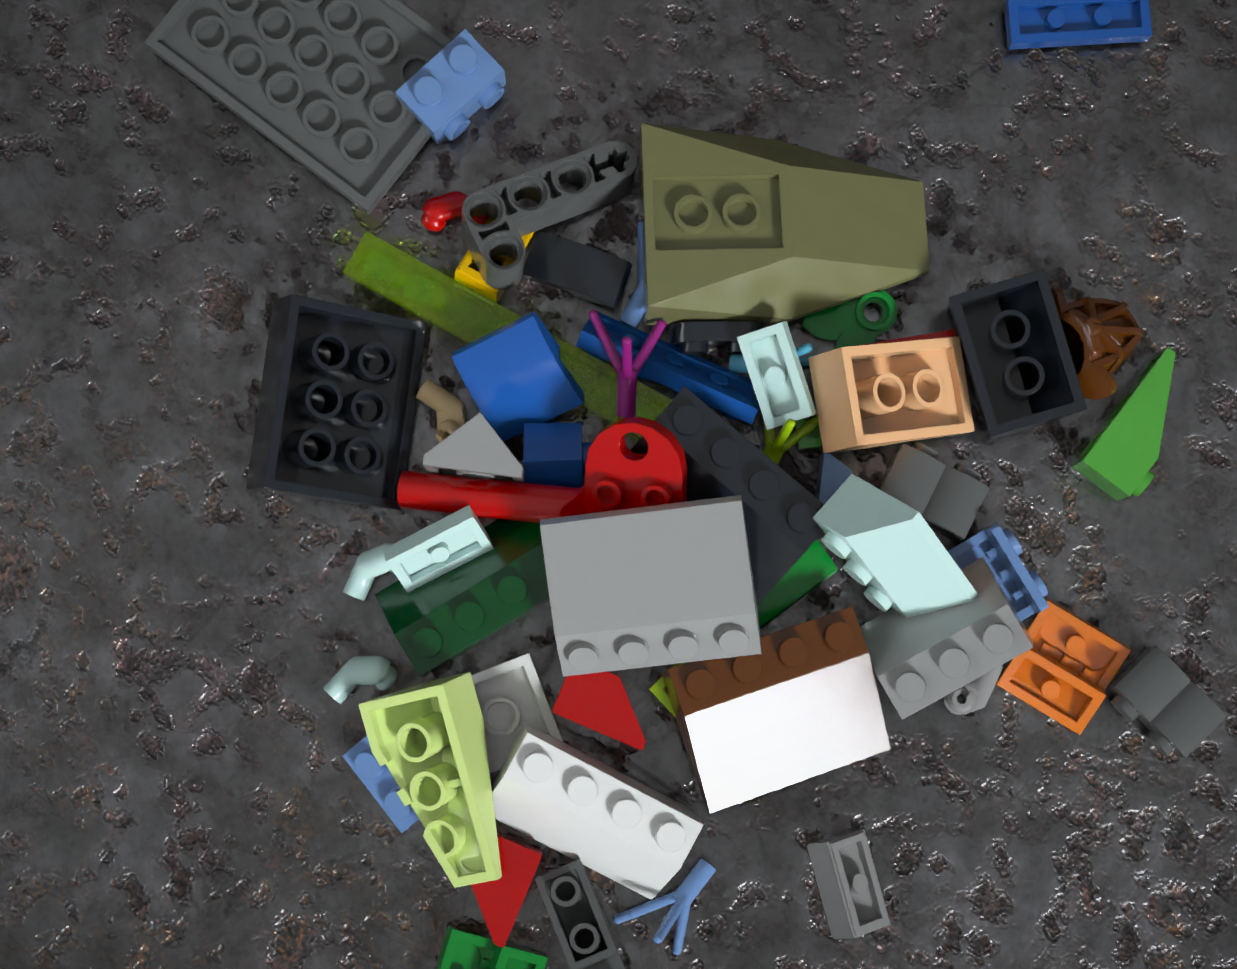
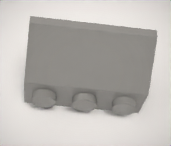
(945, 649)

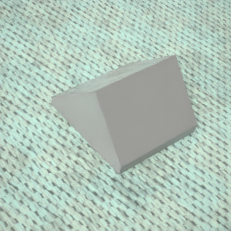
(474, 452)

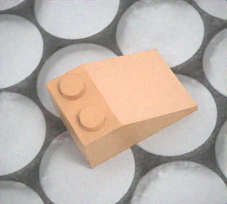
(890, 393)

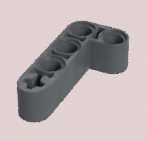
(601, 172)

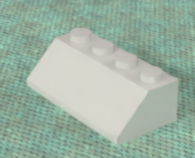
(593, 812)

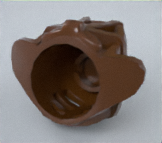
(1098, 338)

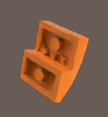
(1065, 668)

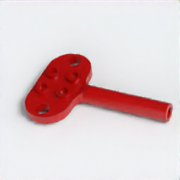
(612, 481)

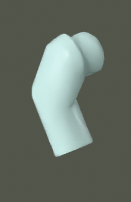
(366, 568)
(361, 671)

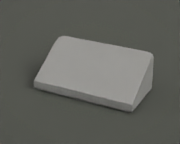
(848, 885)

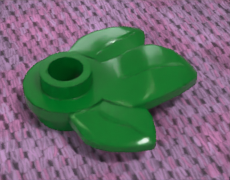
(848, 323)

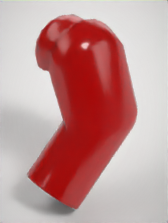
(444, 208)

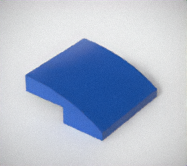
(517, 376)

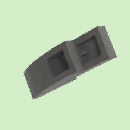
(579, 919)

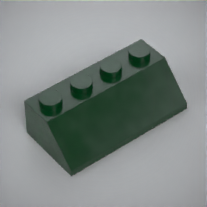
(471, 600)

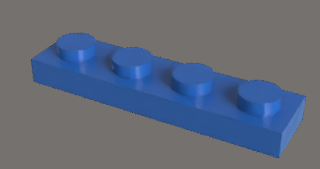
(708, 381)

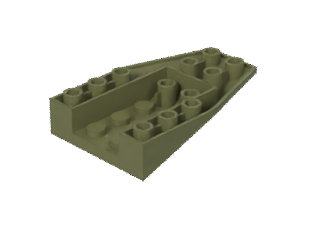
(768, 228)

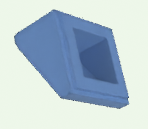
(830, 476)

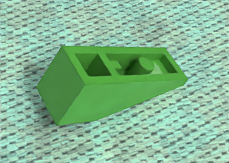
(1130, 438)

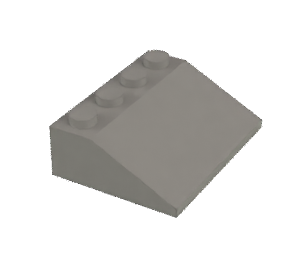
(651, 586)

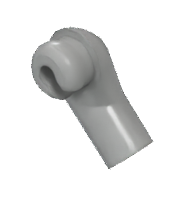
(974, 694)

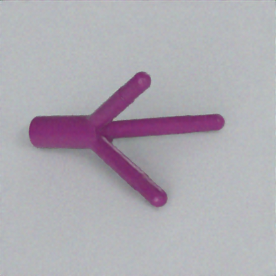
(625, 369)

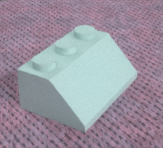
(891, 551)

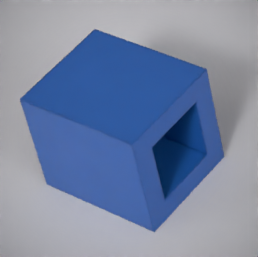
(554, 454)

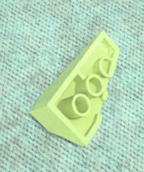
(439, 758)

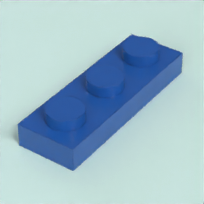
(1075, 22)

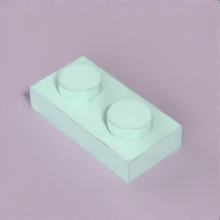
(776, 375)
(438, 549)

